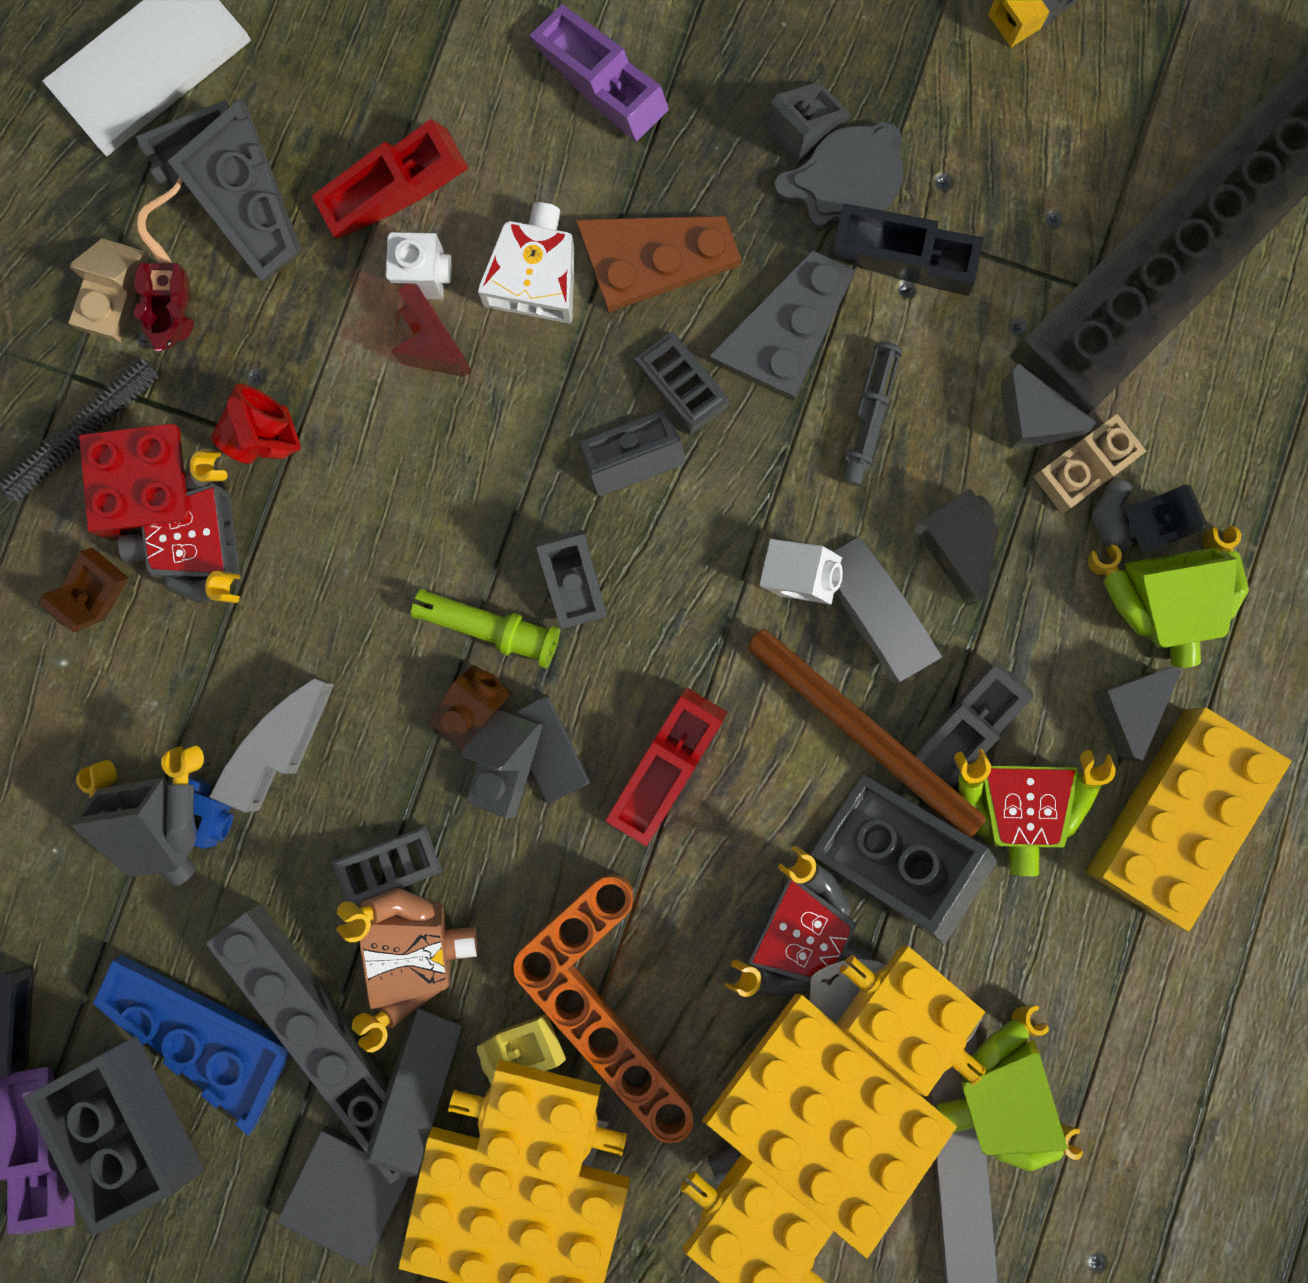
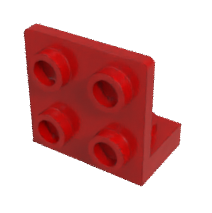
(133, 479)

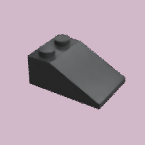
(905, 858)

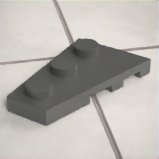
(787, 328)

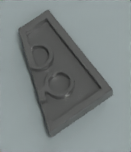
(238, 190)

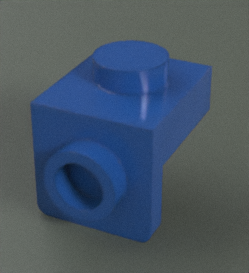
(215, 815)

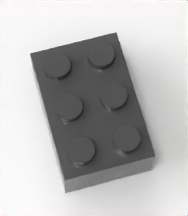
(114, 1136)

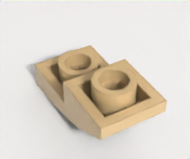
(1089, 463)

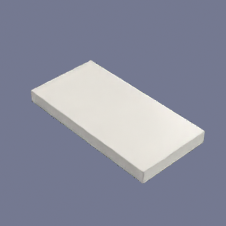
(144, 66)

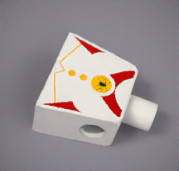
(532, 268)

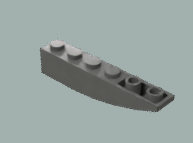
(304, 1020)

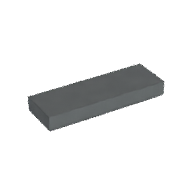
(413, 1093)

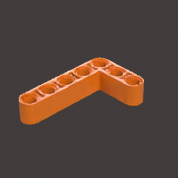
(596, 1013)

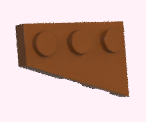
(655, 255)

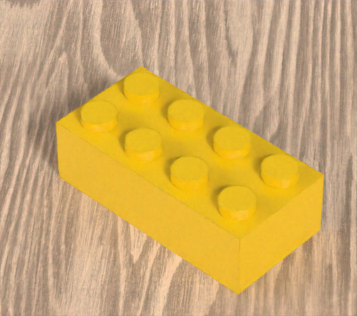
(1188, 817)

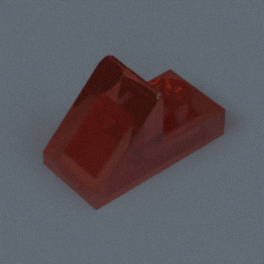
(431, 347)

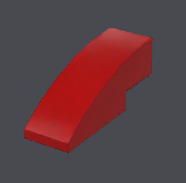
(390, 179)
(666, 766)

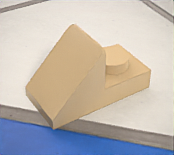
(106, 288)

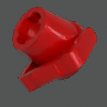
(251, 424)

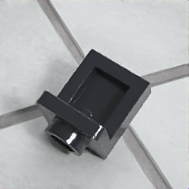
(1165, 518)

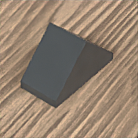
(804, 119)
(1039, 413)
(1135, 709)

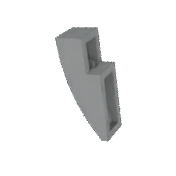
(883, 614)
(272, 746)

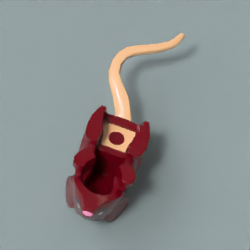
(162, 288)

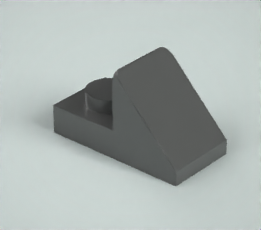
(571, 579)
(503, 759)

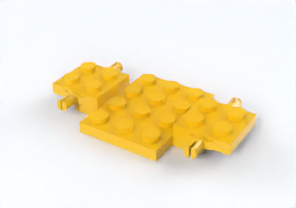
(832, 1123)
(518, 1195)

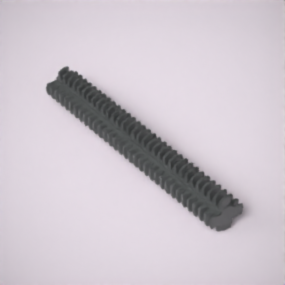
(87, 423)

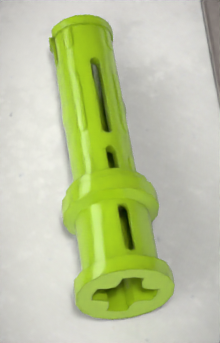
(507, 632)

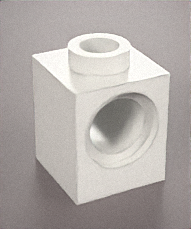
(801, 571)

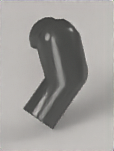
(1109, 517)

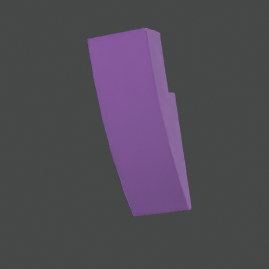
(600, 72)
(35, 1188)

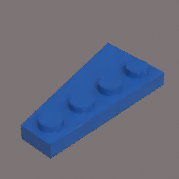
(211, 1045)

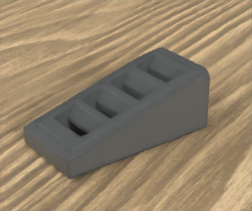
(704, 413)
(426, 852)

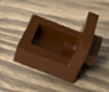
(86, 592)
(469, 705)

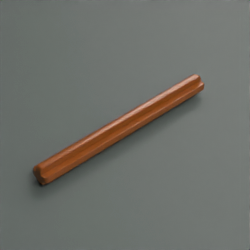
(866, 733)

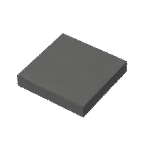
(341, 1199)

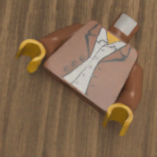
(402, 956)

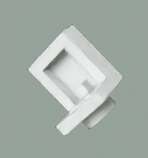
(419, 261)

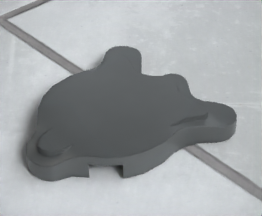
(848, 167)

